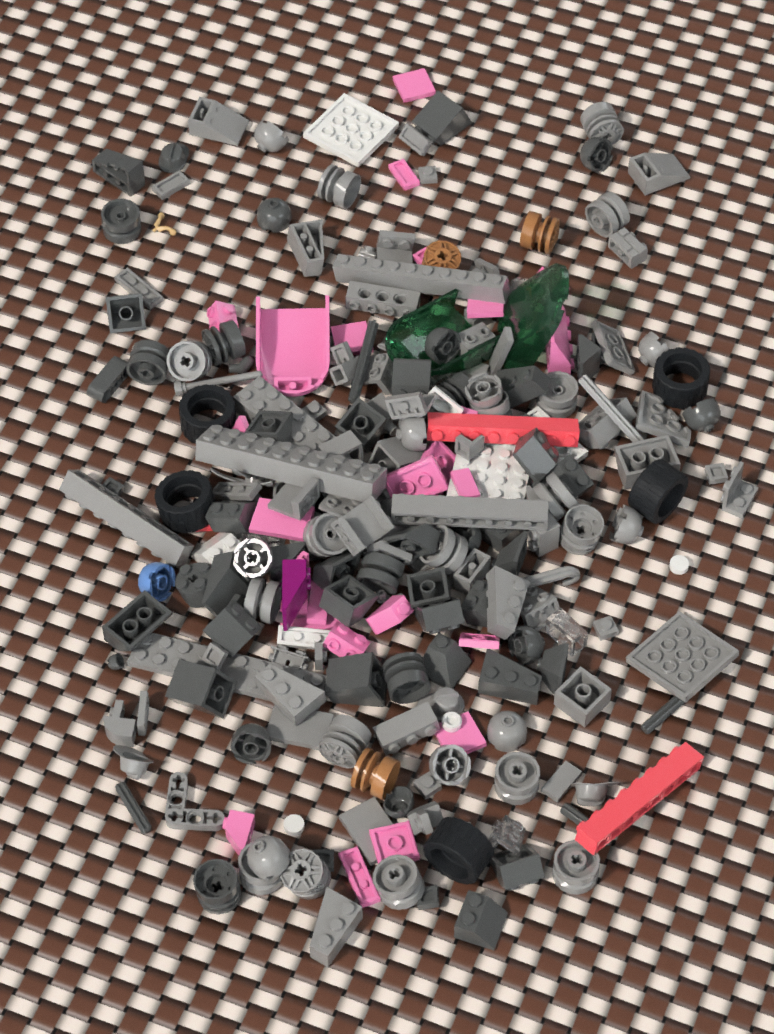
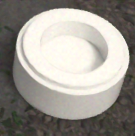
(679, 564)
(451, 722)
(294, 825)

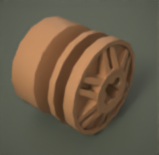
(539, 232)
(442, 255)
(370, 772)

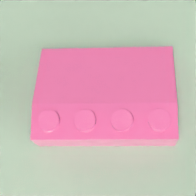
(558, 348)

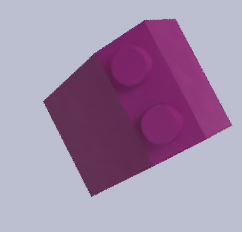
(295, 583)

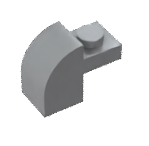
(346, 363)
(120, 729)
(425, 818)

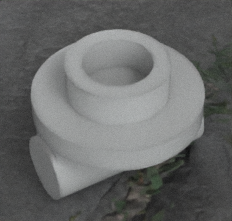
(368, 252)

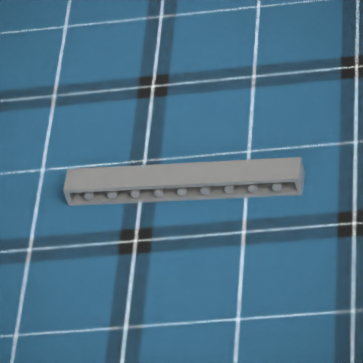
(422, 278)

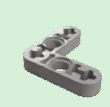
(180, 809)

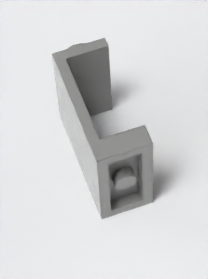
(362, 525)

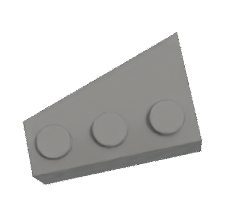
(307, 246)
(505, 601)
(289, 693)
(334, 926)

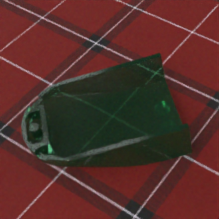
(534, 314)
(408, 335)

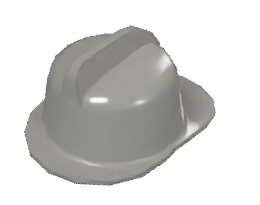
(444, 701)
(132, 761)
(591, 794)

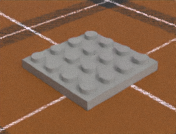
(682, 656)

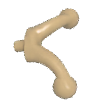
(161, 228)

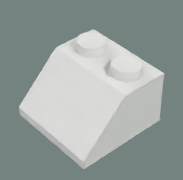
(218, 544)

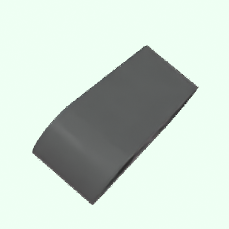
(108, 380)

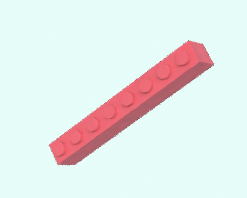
(500, 428)
(638, 798)

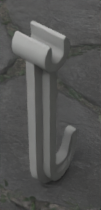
(554, 575)

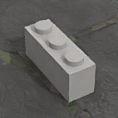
(406, 728)

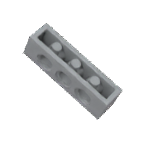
(381, 299)

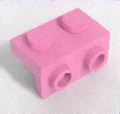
(221, 312)
(344, 641)

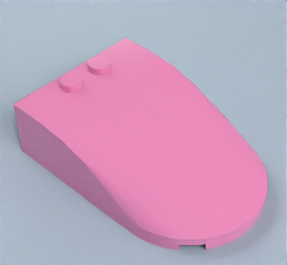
(293, 347)

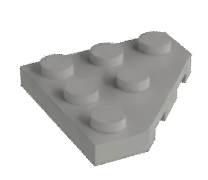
(660, 421)

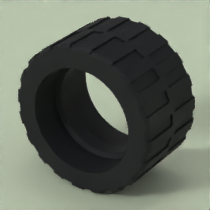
(681, 361)
(205, 398)
(180, 486)
(658, 491)
(458, 850)

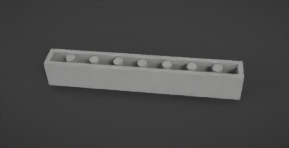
(470, 512)
(126, 517)

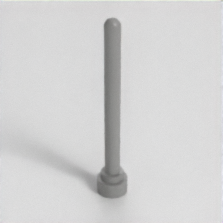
(183, 387)

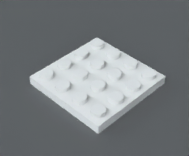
(351, 130)

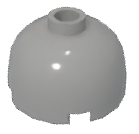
(269, 137)
(651, 348)
(484, 391)
(411, 433)
(626, 525)
(253, 558)
(507, 731)
(449, 764)
(268, 856)

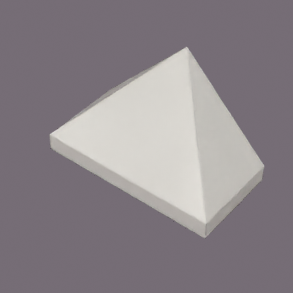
(444, 403)

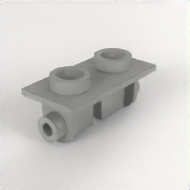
(281, 655)

